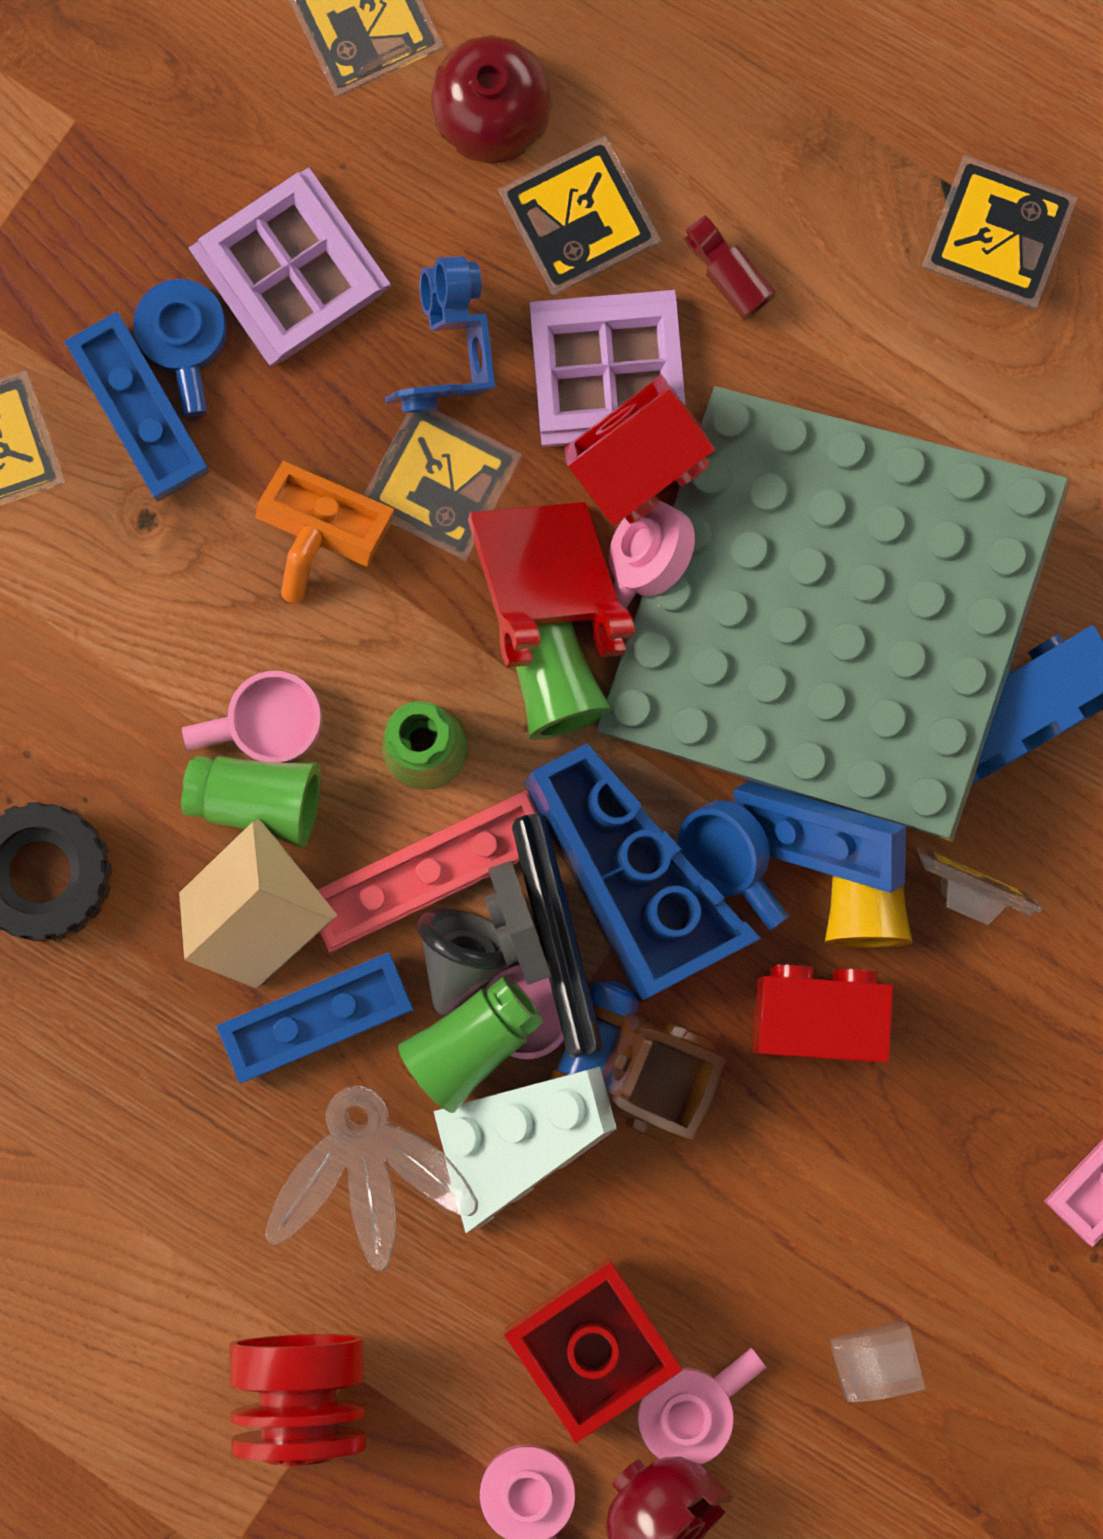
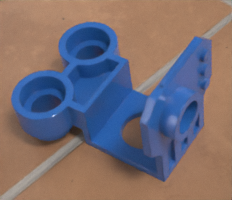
(445, 299)

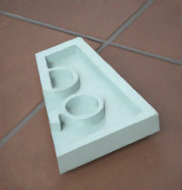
(523, 1136)

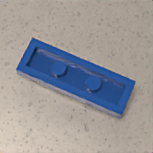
(137, 406)
(828, 836)
(315, 1017)

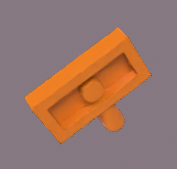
(320, 517)

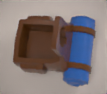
(650, 1073)

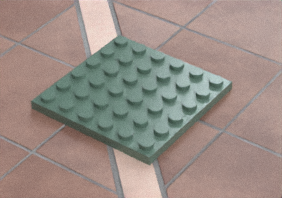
(838, 612)

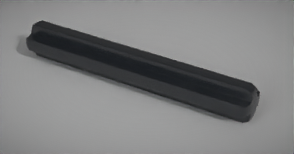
(557, 935)

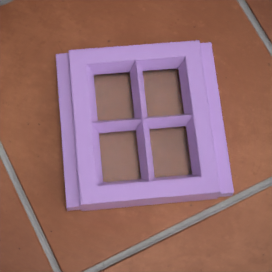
(289, 267)
(599, 355)

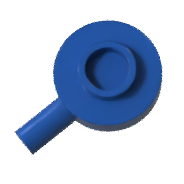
(181, 333)
(733, 854)

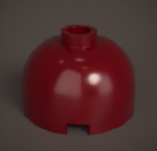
(491, 99)
(665, 1501)

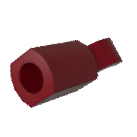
(729, 269)

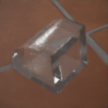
(877, 1363)

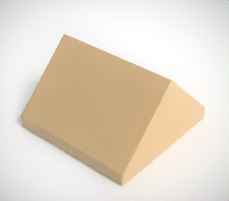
(250, 909)

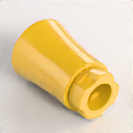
(866, 917)

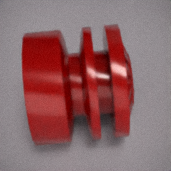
(297, 1397)

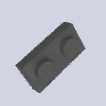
(514, 924)

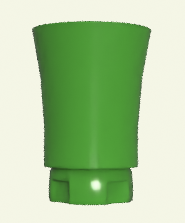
(559, 685)
(430, 767)
(242, 791)
(470, 1042)

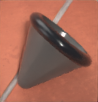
(459, 955)

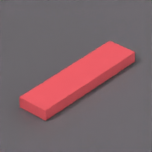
(423, 873)

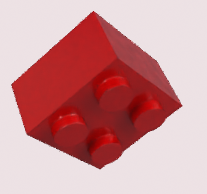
(639, 452)
(822, 1017)
(592, 1350)

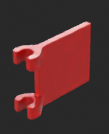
(547, 570)

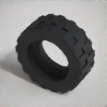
(88, 872)

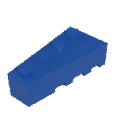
(1045, 698)
(634, 878)

